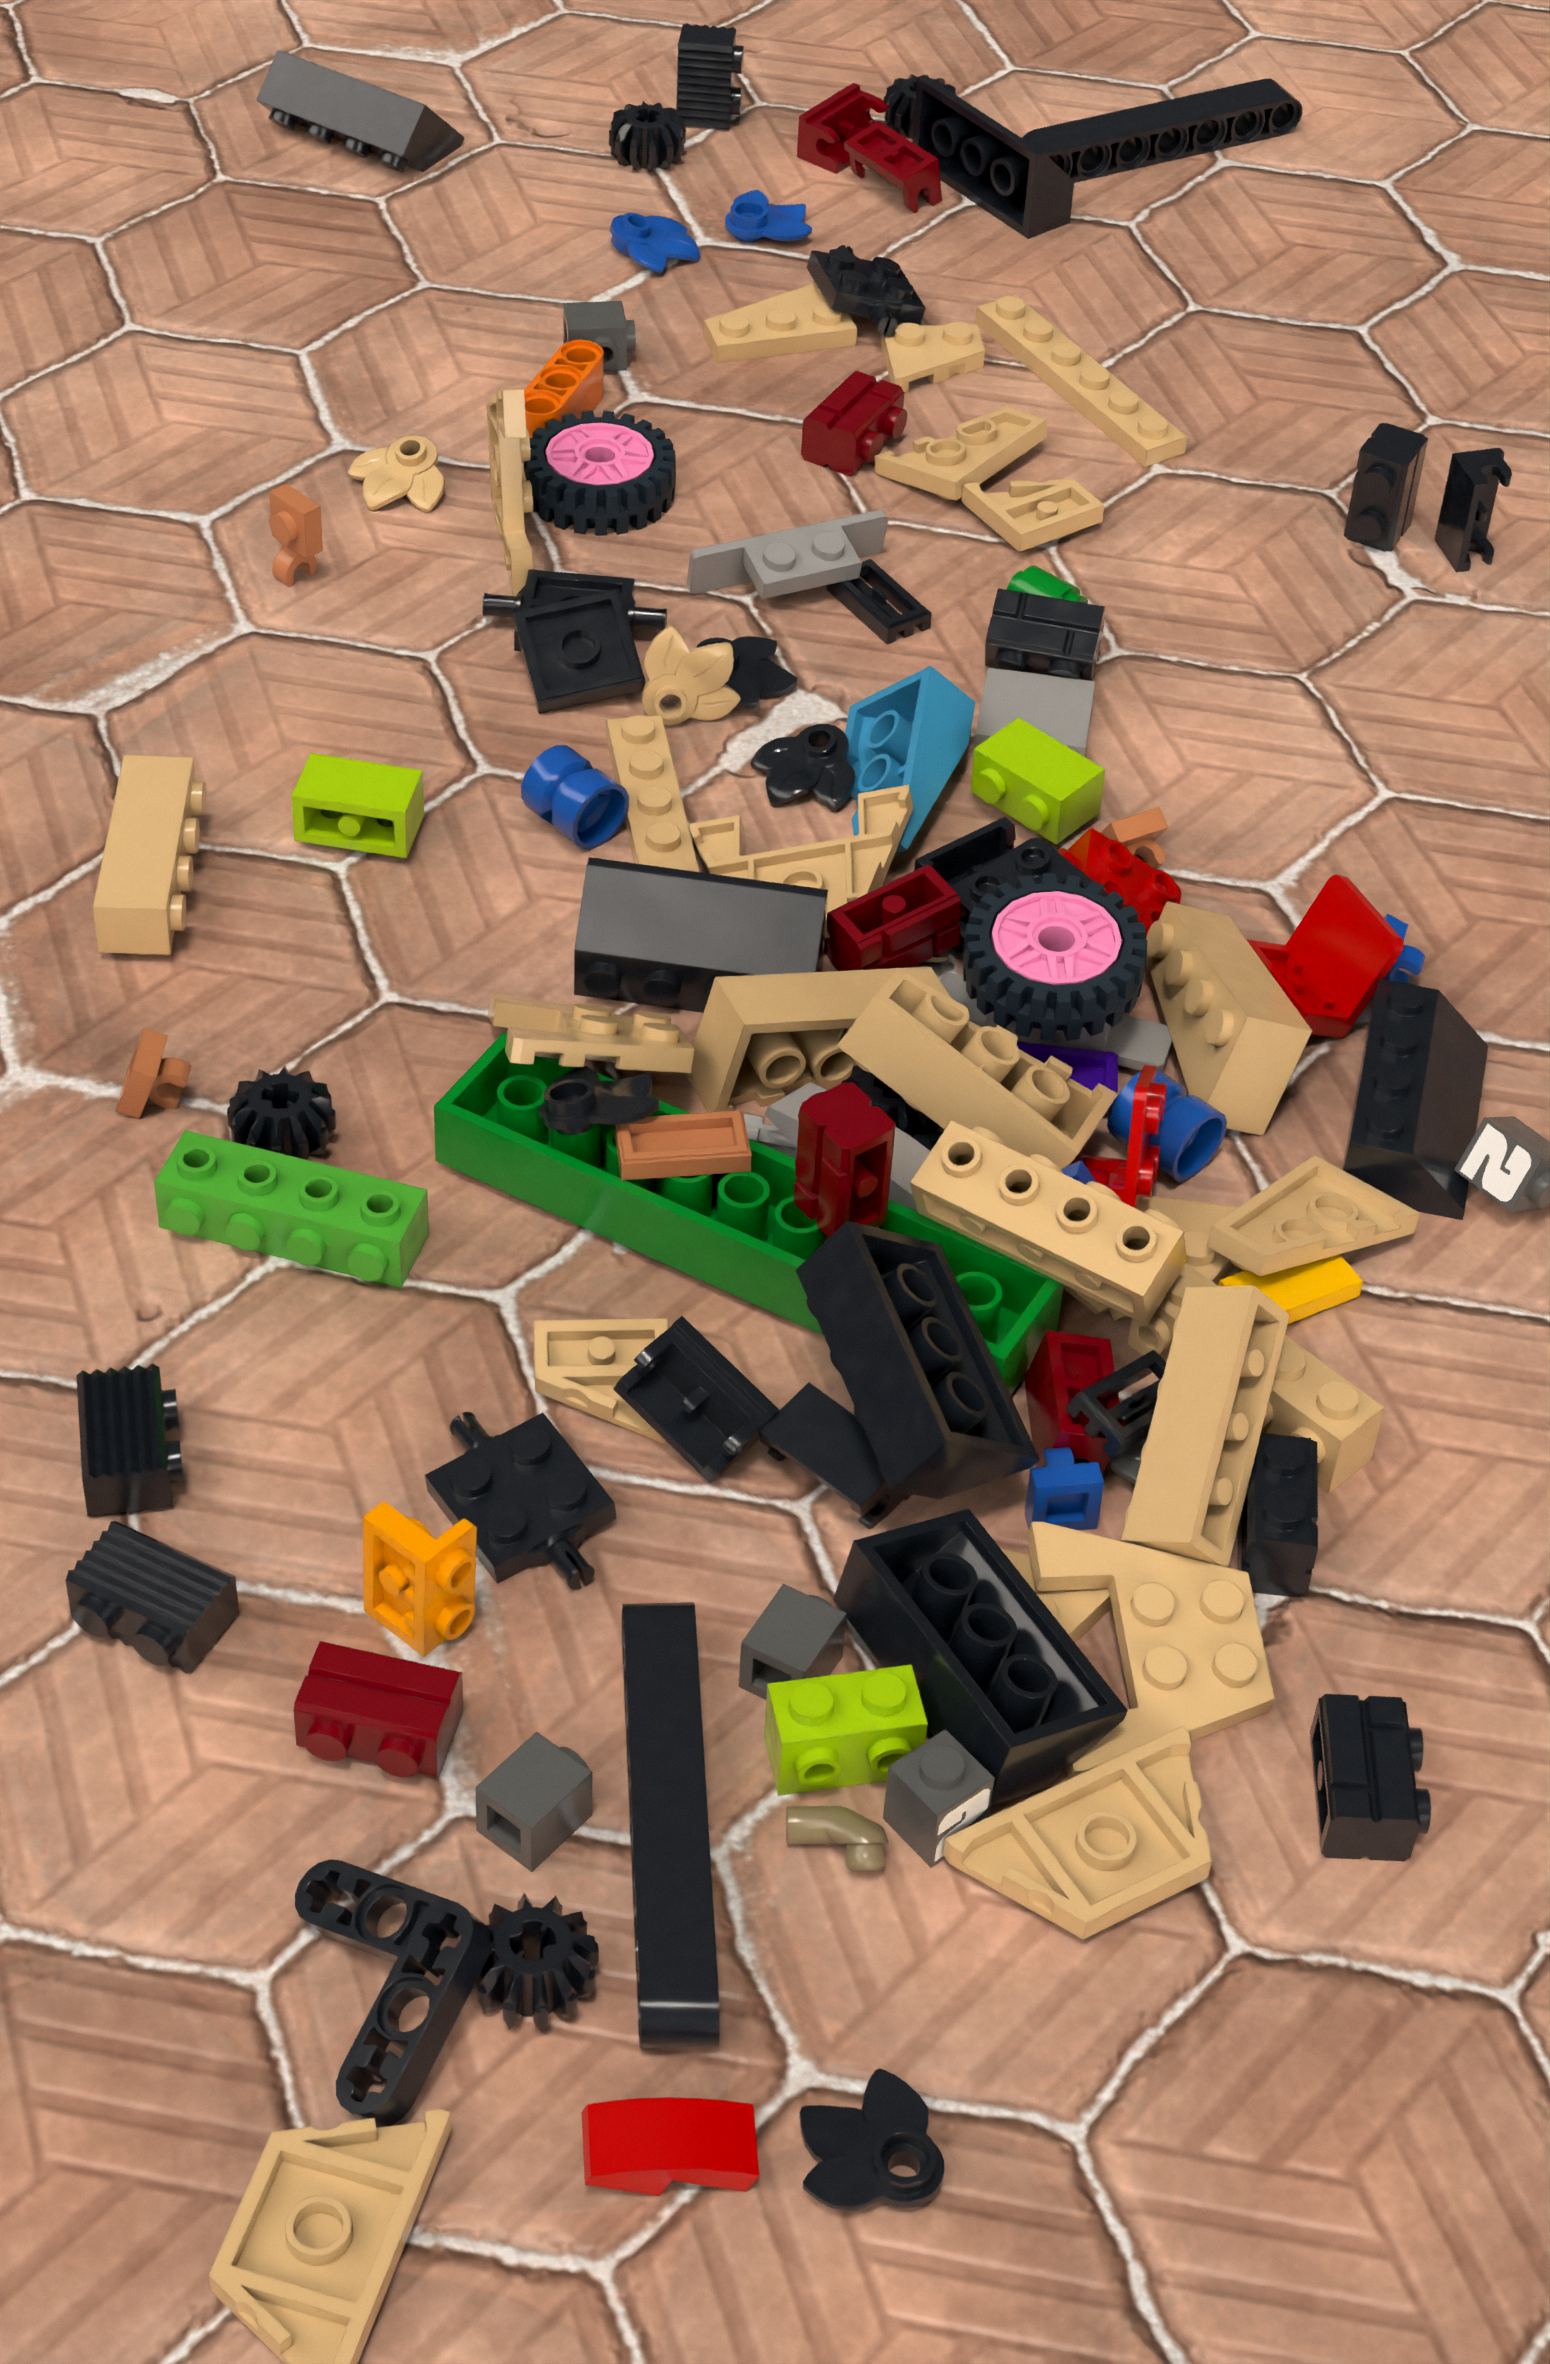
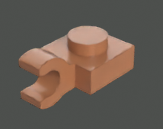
(298, 526)

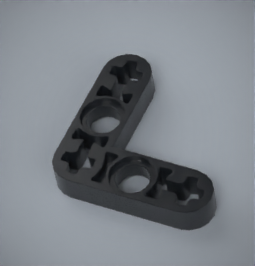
(414, 1951)

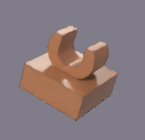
(1139, 835)
(152, 1076)

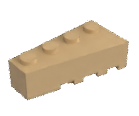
(1224, 1015)
(781, 1032)
(972, 1073)

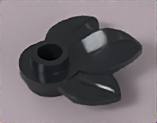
(753, 670)
(807, 763)
(582, 1099)
(864, 2144)

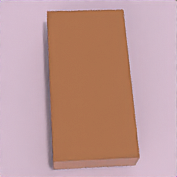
(683, 1145)

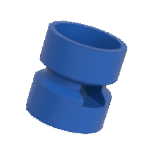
(574, 796)
(1186, 1136)

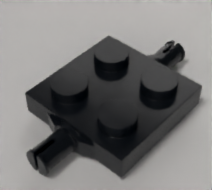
(866, 288)
(552, 587)
(523, 1496)

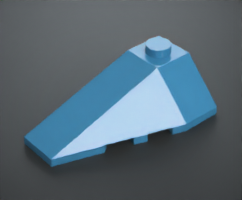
(910, 738)

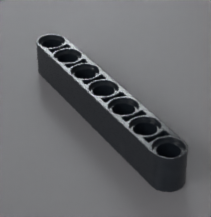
(1169, 129)
(669, 1828)

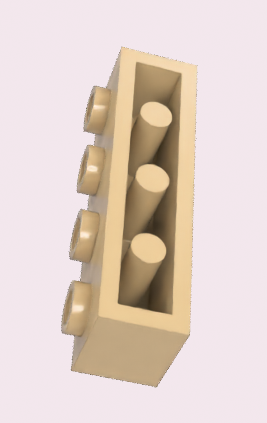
(147, 855)
(1050, 1220)
(1305, 1396)
(1207, 1423)

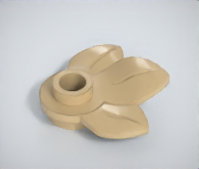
(398, 471)
(692, 675)

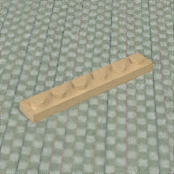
(1081, 380)
(656, 810)

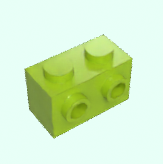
(1037, 780)
(358, 805)
(841, 1728)

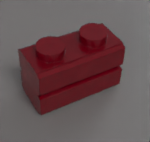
(853, 423)
(895, 924)
(843, 1159)
(378, 1710)

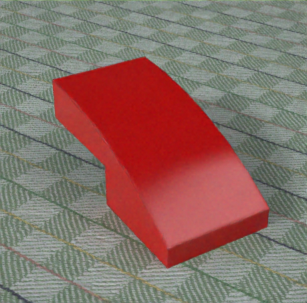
(656, 2141)

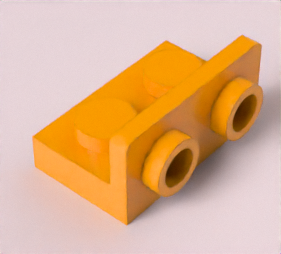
(417, 1582)

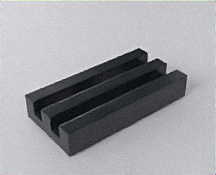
(871, 606)
(1108, 1421)

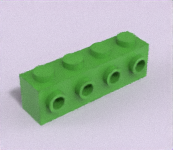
(274, 1208)

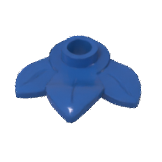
(755, 218)
(652, 240)

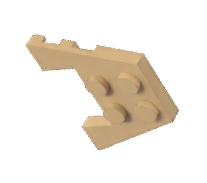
(509, 489)
(842, 865)
(589, 1033)
(1181, 1631)

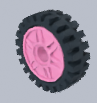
(601, 472)
(1054, 956)

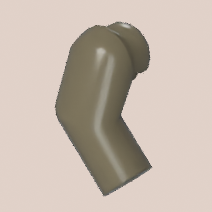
(839, 1826)

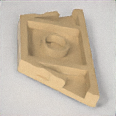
(1096, 1840)
(325, 2233)

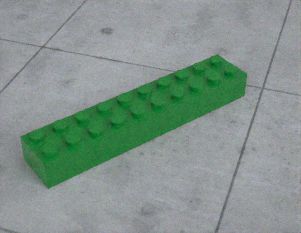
(717, 1227)

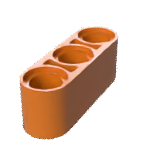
(565, 384)

